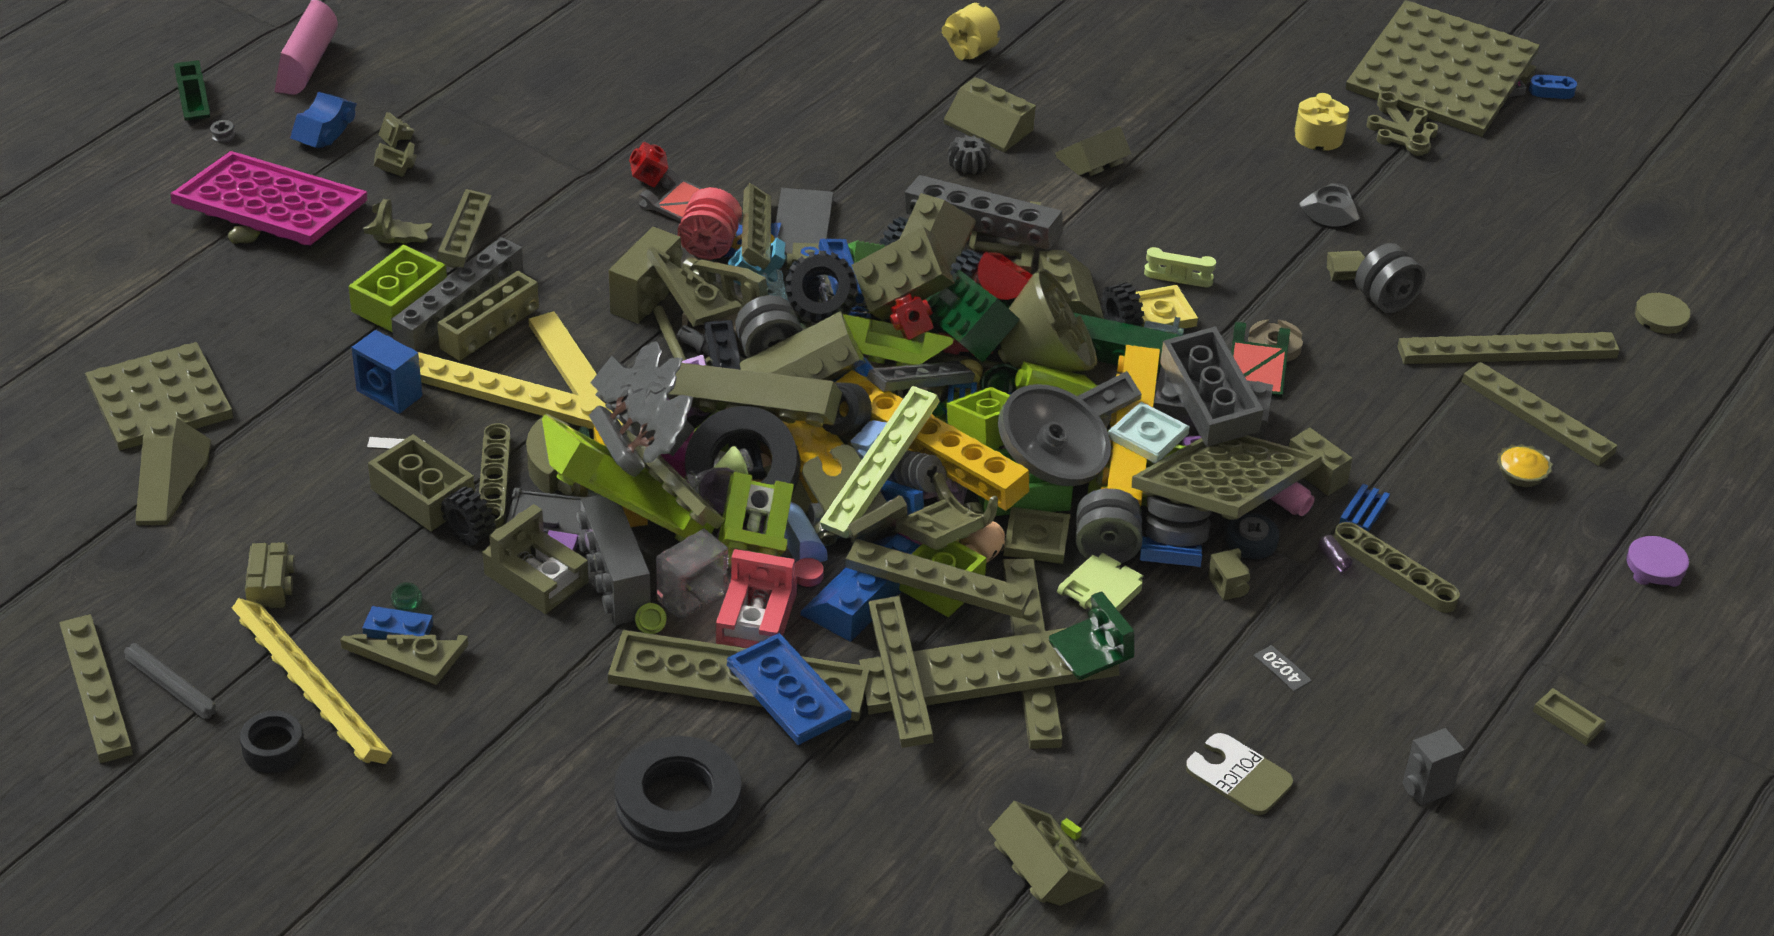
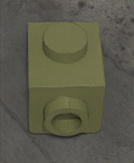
(393, 160)

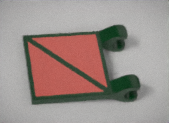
(1261, 361)

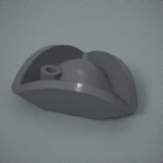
(1331, 206)

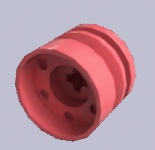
(710, 223)

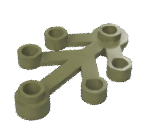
(1415, 142)

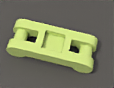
(1179, 268)

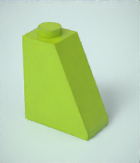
(1037, 374)

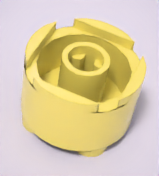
(971, 31)
(1321, 122)

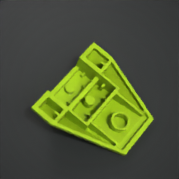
(883, 342)

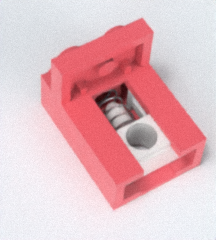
(756, 599)

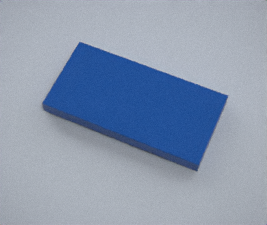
(788, 688)

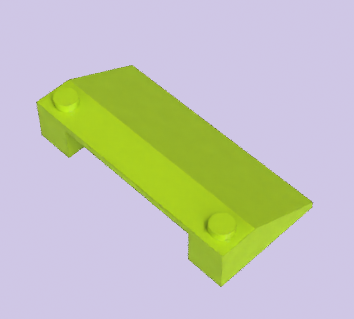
(592, 466)

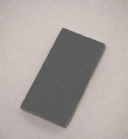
(803, 216)

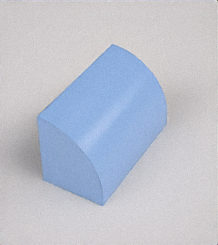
(802, 537)

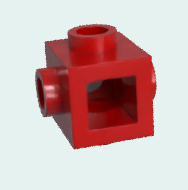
(648, 163)
(918, 323)

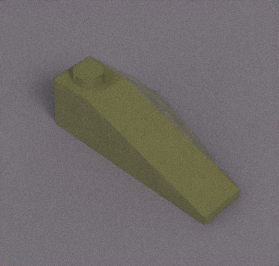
(168, 466)

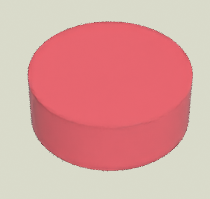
(809, 572)

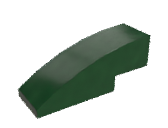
(191, 90)

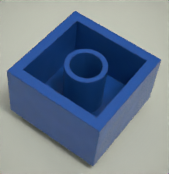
(387, 371)

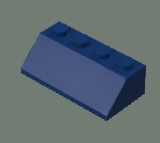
(845, 600)

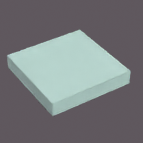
(1148, 432)

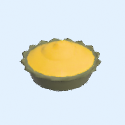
(1524, 465)

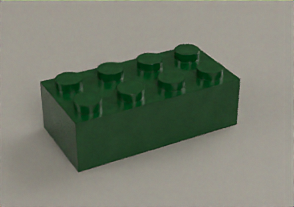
(972, 316)

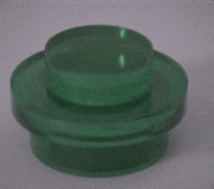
(406, 596)

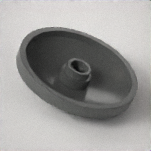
(1054, 435)

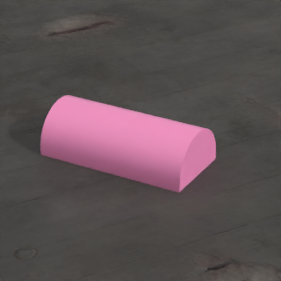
(305, 48)

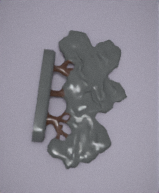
(646, 403)

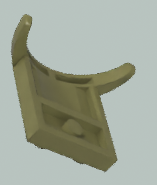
(945, 519)

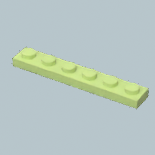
(879, 461)

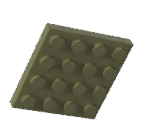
(158, 386)

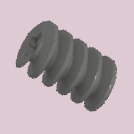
(917, 471)

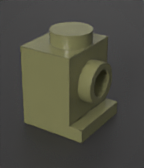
(1229, 574)

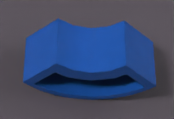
(323, 120)

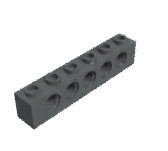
(994, 213)
(418, 324)

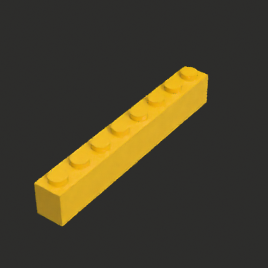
(1142, 367)

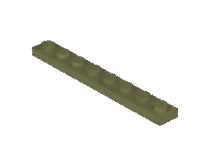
(1507, 348)
(1038, 703)

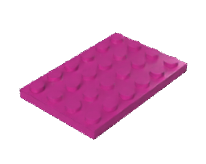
(269, 197)

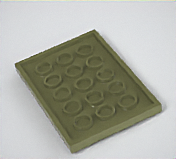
(1226, 476)

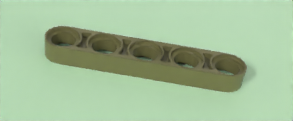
(496, 466)
(1403, 577)

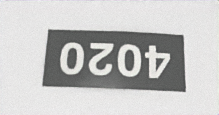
(1282, 667)

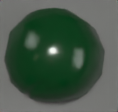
(999, 377)

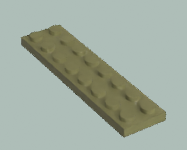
(702, 670)
(979, 670)

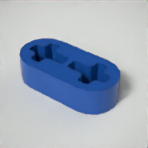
(1552, 86)

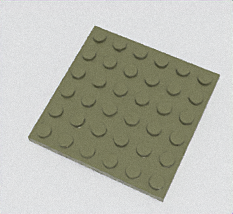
(1444, 66)

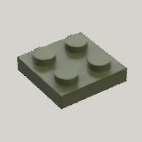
(1036, 535)

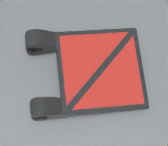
(675, 201)

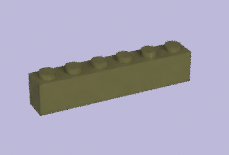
(782, 395)

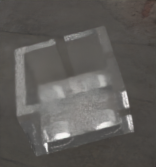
(695, 564)

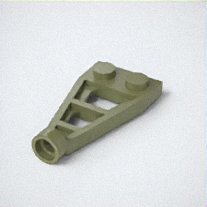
(752, 284)

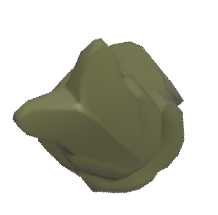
(392, 230)

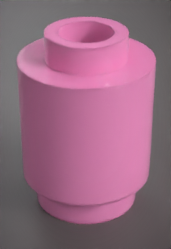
(1295, 499)

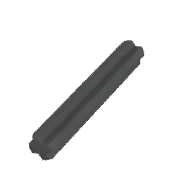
(170, 681)

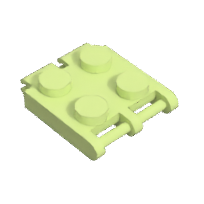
(1102, 575)

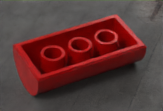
(1001, 276)

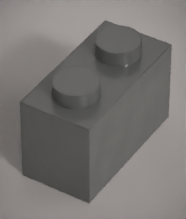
(1433, 766)

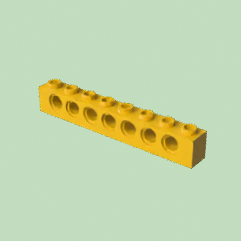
(962, 456)

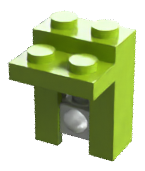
(776, 510)

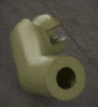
(243, 234)

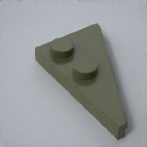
(695, 296)
(411, 654)

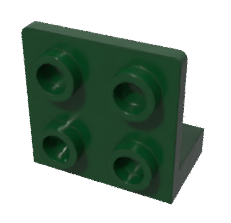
(1096, 642)

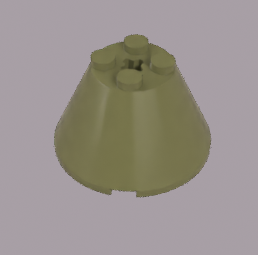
(1047, 329)

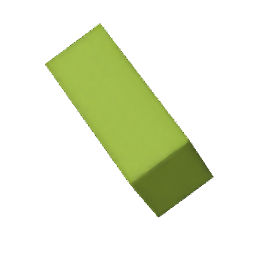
(1071, 829)

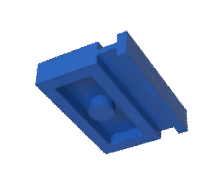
(1162, 553)

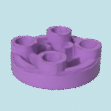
(1657, 561)

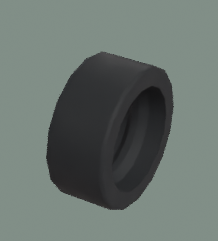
(272, 723)

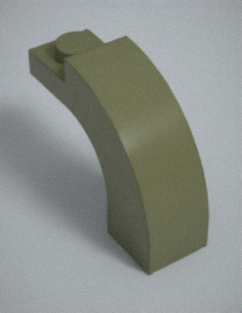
(538, 464)

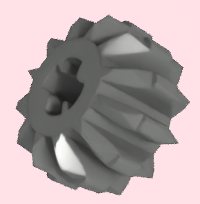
(969, 154)

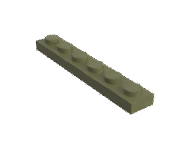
(756, 227)
(463, 229)
(1539, 413)
(677, 485)
(938, 578)
(900, 672)
(95, 689)

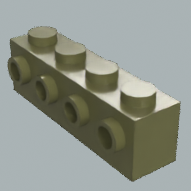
(488, 315)

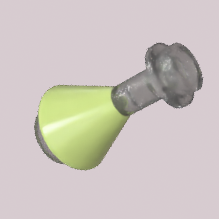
(734, 459)

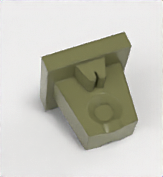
(394, 130)

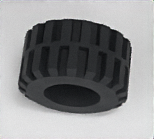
(821, 265)

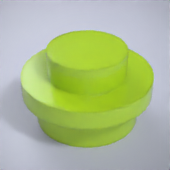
(650, 618)

